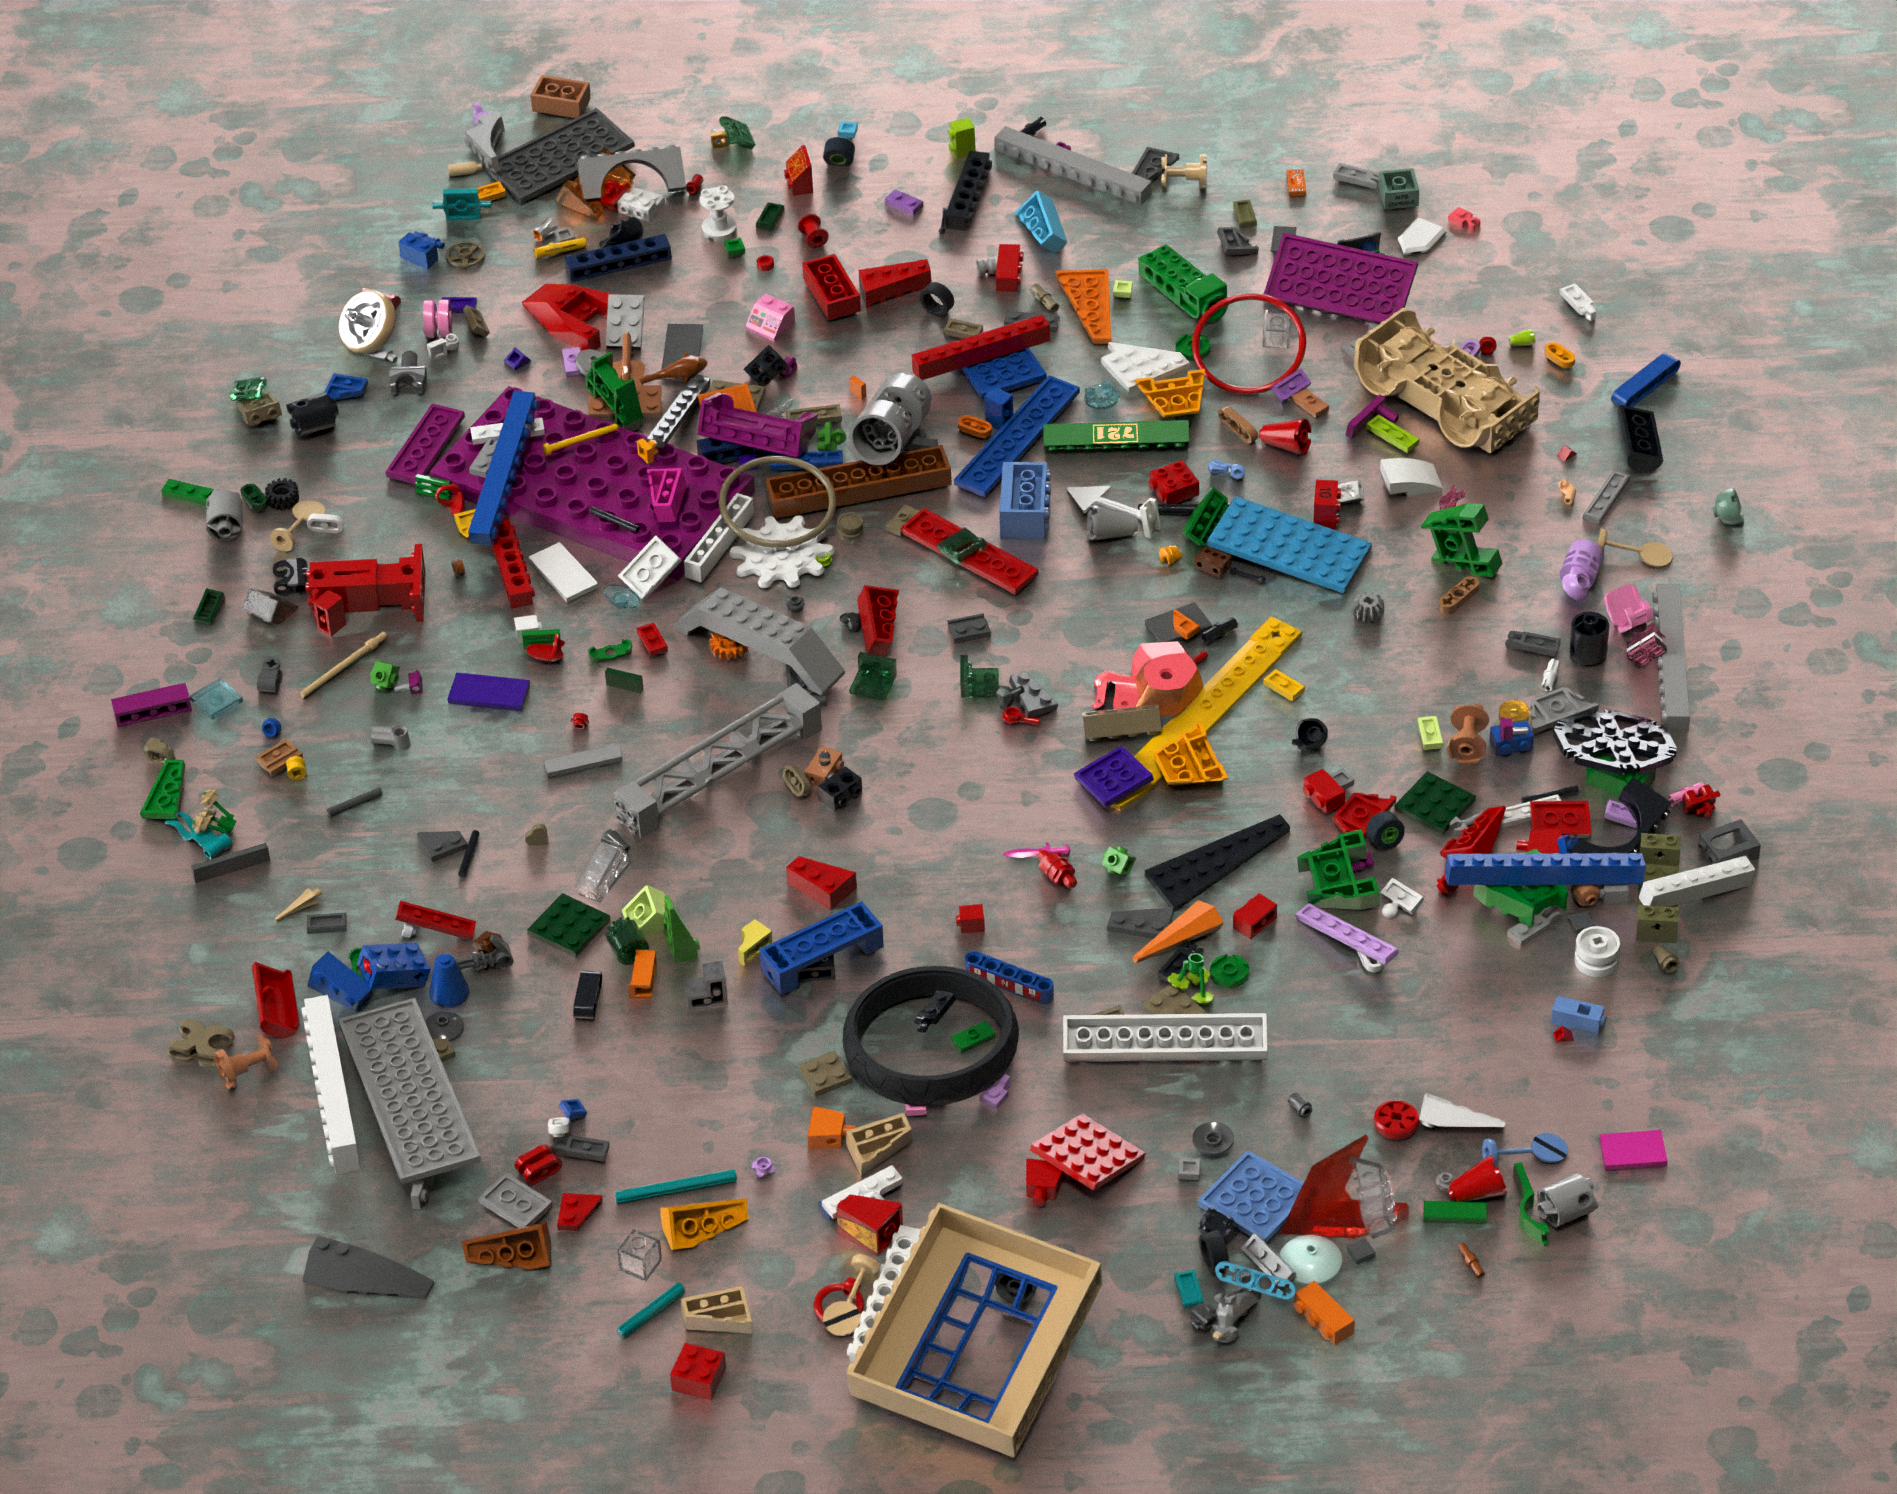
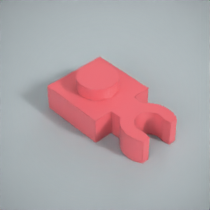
(1463, 217)

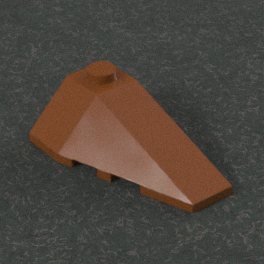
(519, 1247)

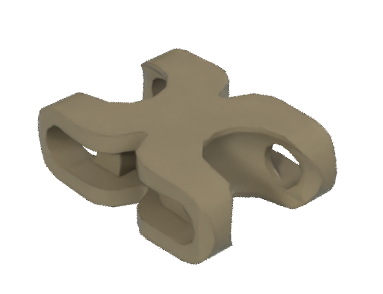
(199, 1042)

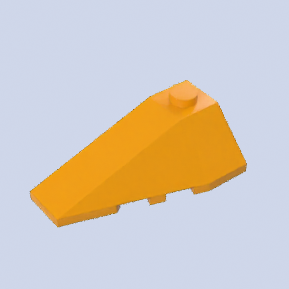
(696, 1222)

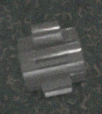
(1203, 1316)

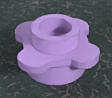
(763, 1166)

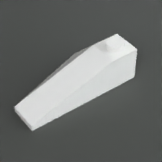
(1444, 1113)

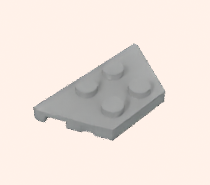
(1557, 705)

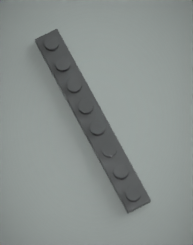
(679, 410)

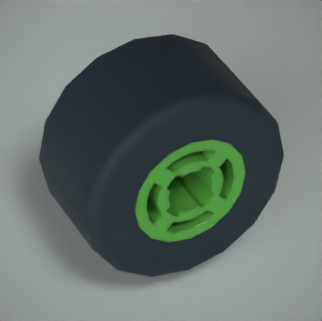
(839, 151)
(1385, 830)

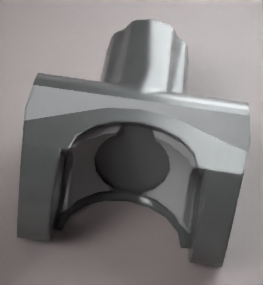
(408, 374)

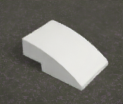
(1410, 476)

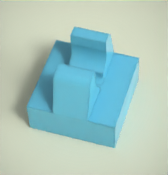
(847, 129)

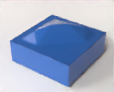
(573, 1109)

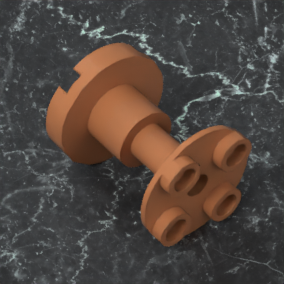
(1467, 744)
(237, 1064)

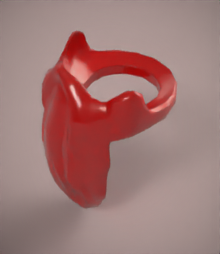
(456, 503)
(546, 651)

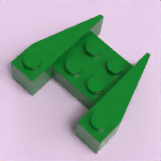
(617, 393)
(1455, 541)
(1334, 874)
(1522, 900)

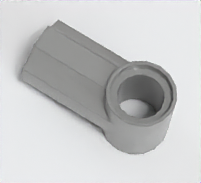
(395, 736)

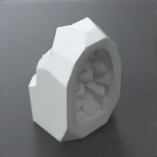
(1351, 492)

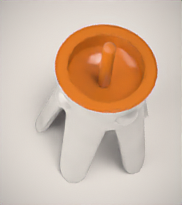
(542, 232)

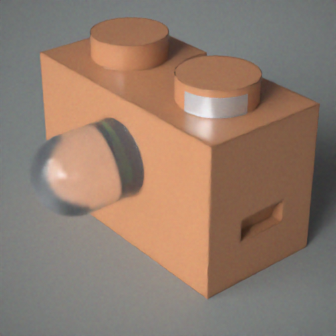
(823, 766)

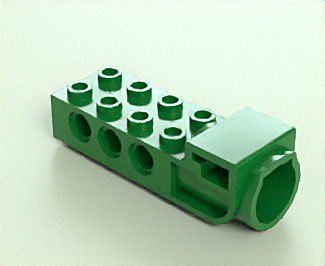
(1183, 282)

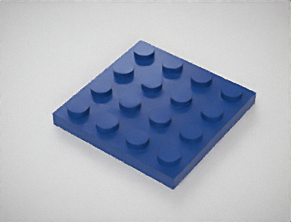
(1005, 372)

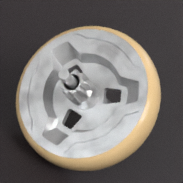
(358, 318)

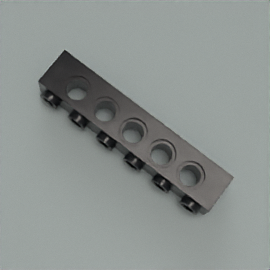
(968, 190)

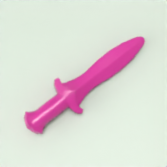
(1023, 853)

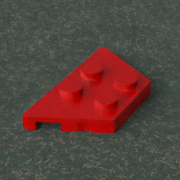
(1359, 810)

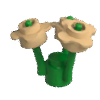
(205, 818)

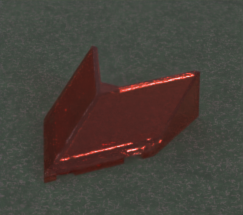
(1324, 1203)

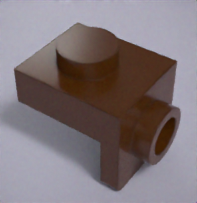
(483, 942)

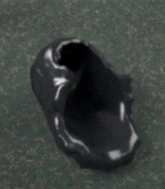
(624, 232)

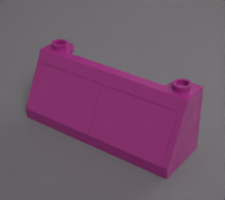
(761, 431)

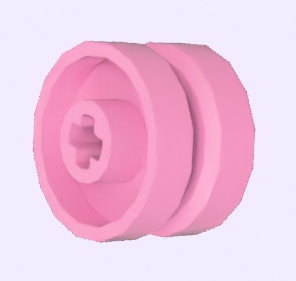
(437, 319)

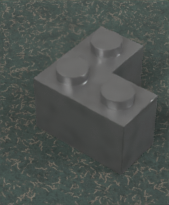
(708, 990)

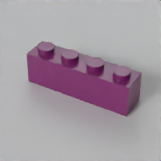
(151, 705)

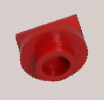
(1444, 888)

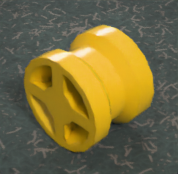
(296, 768)

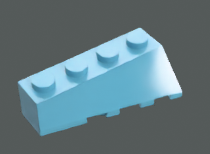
(1043, 221)

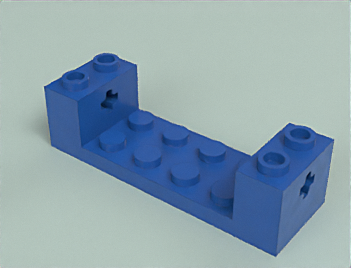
(822, 939)

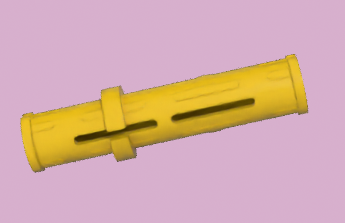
(542, 251)

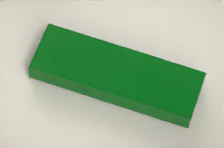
(1455, 1211)

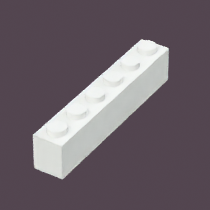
(718, 539)
(1698, 883)

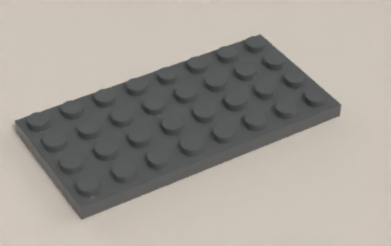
(554, 155)

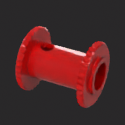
(810, 225)

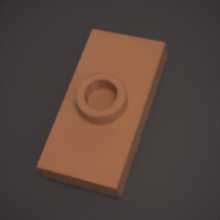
(1310, 402)

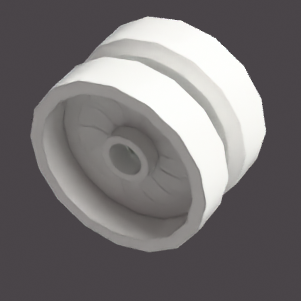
(1597, 951)

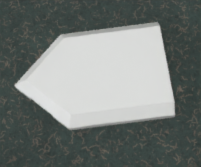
(1420, 236)

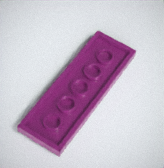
(425, 443)

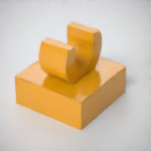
(647, 450)

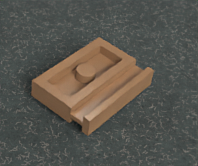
(275, 758)

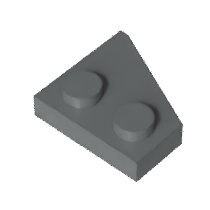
(1234, 242)
(442, 844)

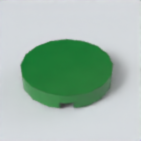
(1184, 346)
(1229, 971)

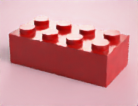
(831, 287)

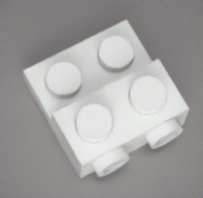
(640, 204)

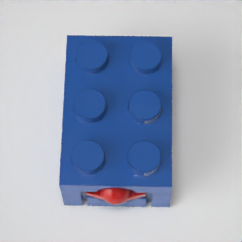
(393, 965)

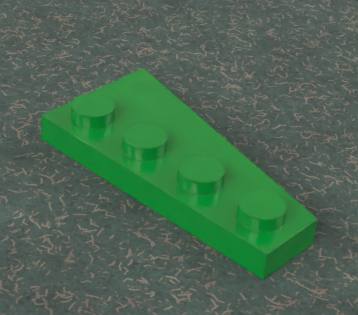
(166, 792)

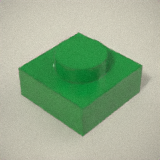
(734, 247)

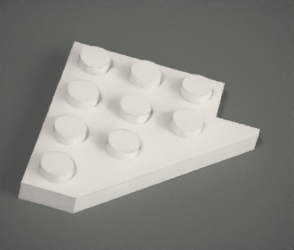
(1138, 362)

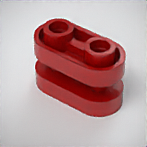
(538, 1164)

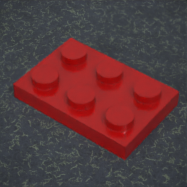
(1568, 816)

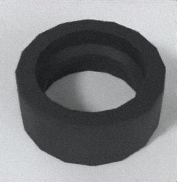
(942, 293)
(1213, 1249)

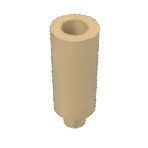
(464, 168)

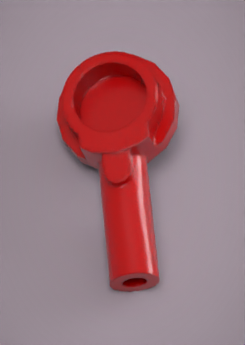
(1013, 715)

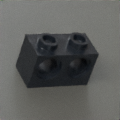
(765, 366)
(840, 788)

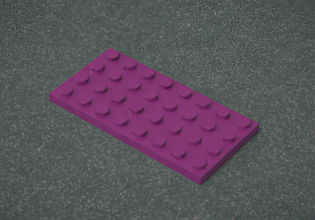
(1340, 279)

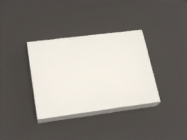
(650, 568)

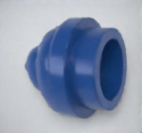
(271, 727)

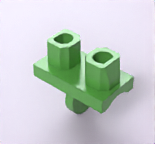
(830, 439)

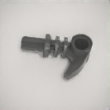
(500, 954)

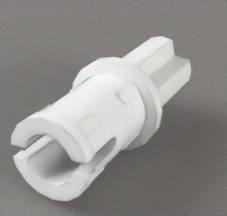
(1550, 675)

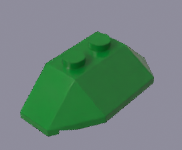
(1206, 517)

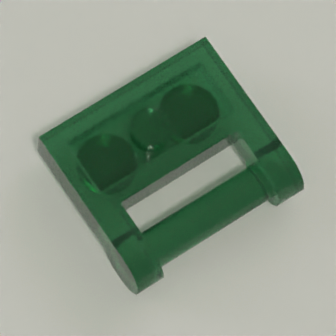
(740, 134)
(243, 389)
(961, 545)

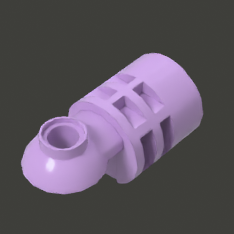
(1581, 568)

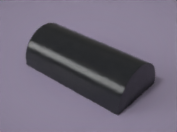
(1640, 439)

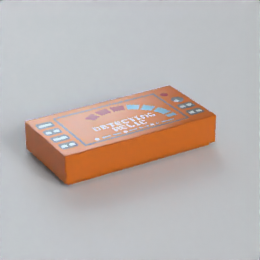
(1296, 182)

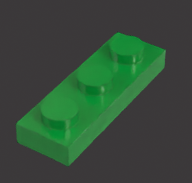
(186, 492)

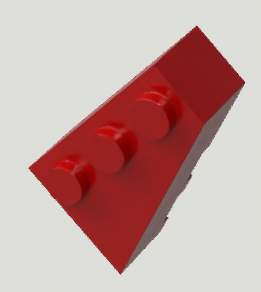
(821, 881)

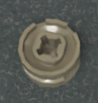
(850, 526)

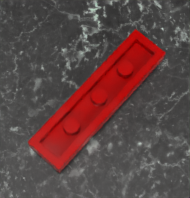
(435, 920)

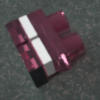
(1646, 646)

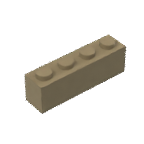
(1122, 721)

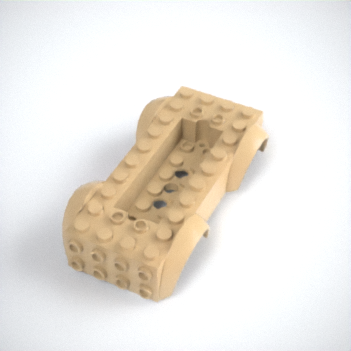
(1481, 413)

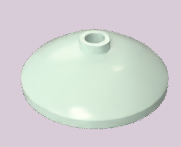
(1312, 1259)

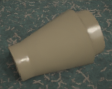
(1667, 960)

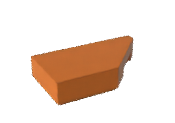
(1184, 625)

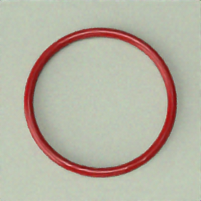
(1241, 297)

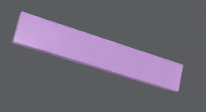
(1347, 934)

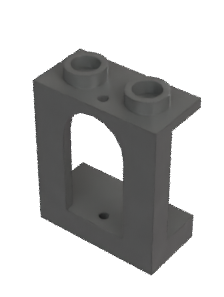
(1747, 843)

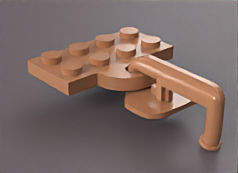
(649, 396)

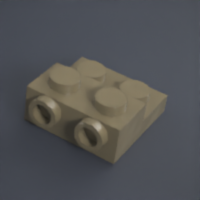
(259, 410)

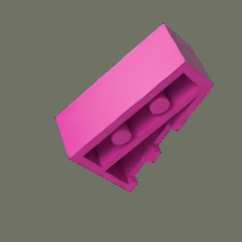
(667, 492)

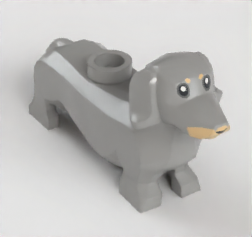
(1231, 1307)

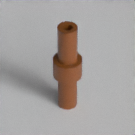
(1471, 1260)

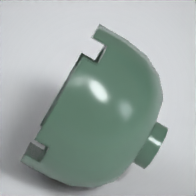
(1728, 507)

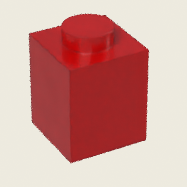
(971, 918)

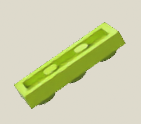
(1392, 433)

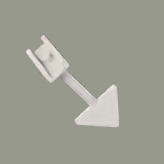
(1094, 495)

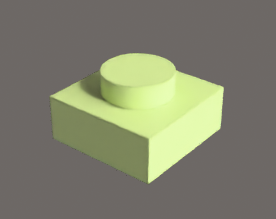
(1122, 289)

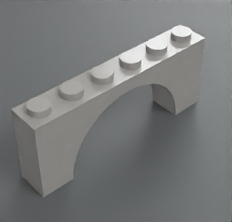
(665, 162)

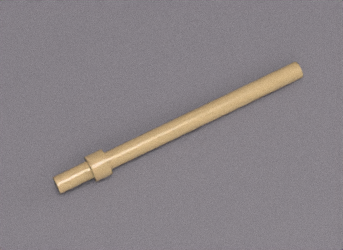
(369, 645)

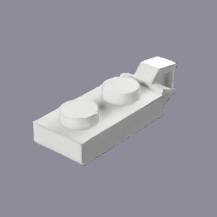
(1579, 301)

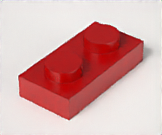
(652, 639)

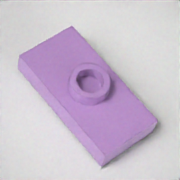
(569, 357)
(1619, 813)

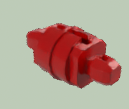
(1057, 868)

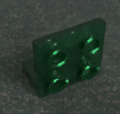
(874, 676)
(977, 681)

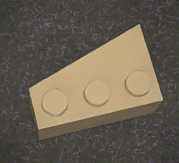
(718, 1311)

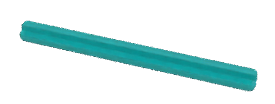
(675, 1186)

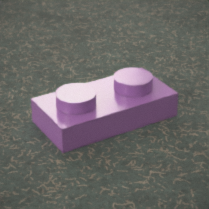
(904, 202)
(1291, 385)

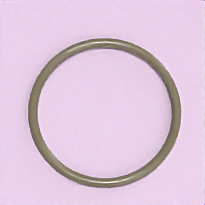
(777, 543)

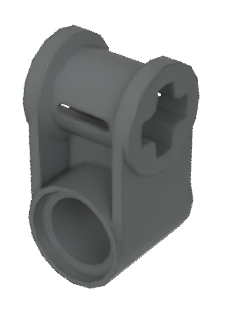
(270, 676)

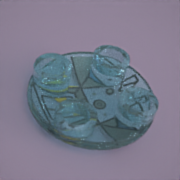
(1101, 396)

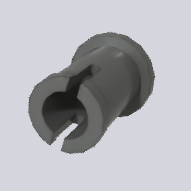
(1303, 1108)

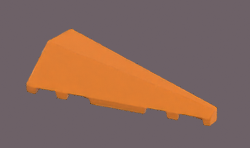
(1192, 924)

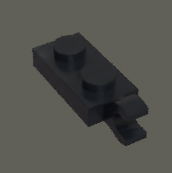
(934, 1010)

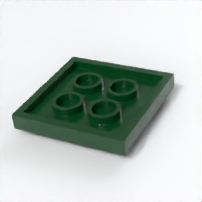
(1434, 802)
(568, 925)

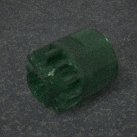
(625, 939)

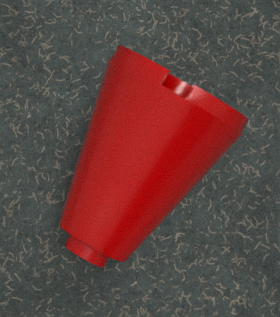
(1288, 435)
(1478, 1182)

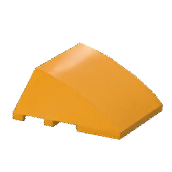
(1175, 395)
(1189, 759)

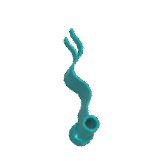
(208, 840)

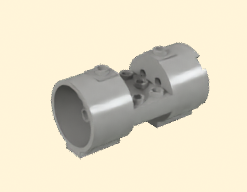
(889, 419)

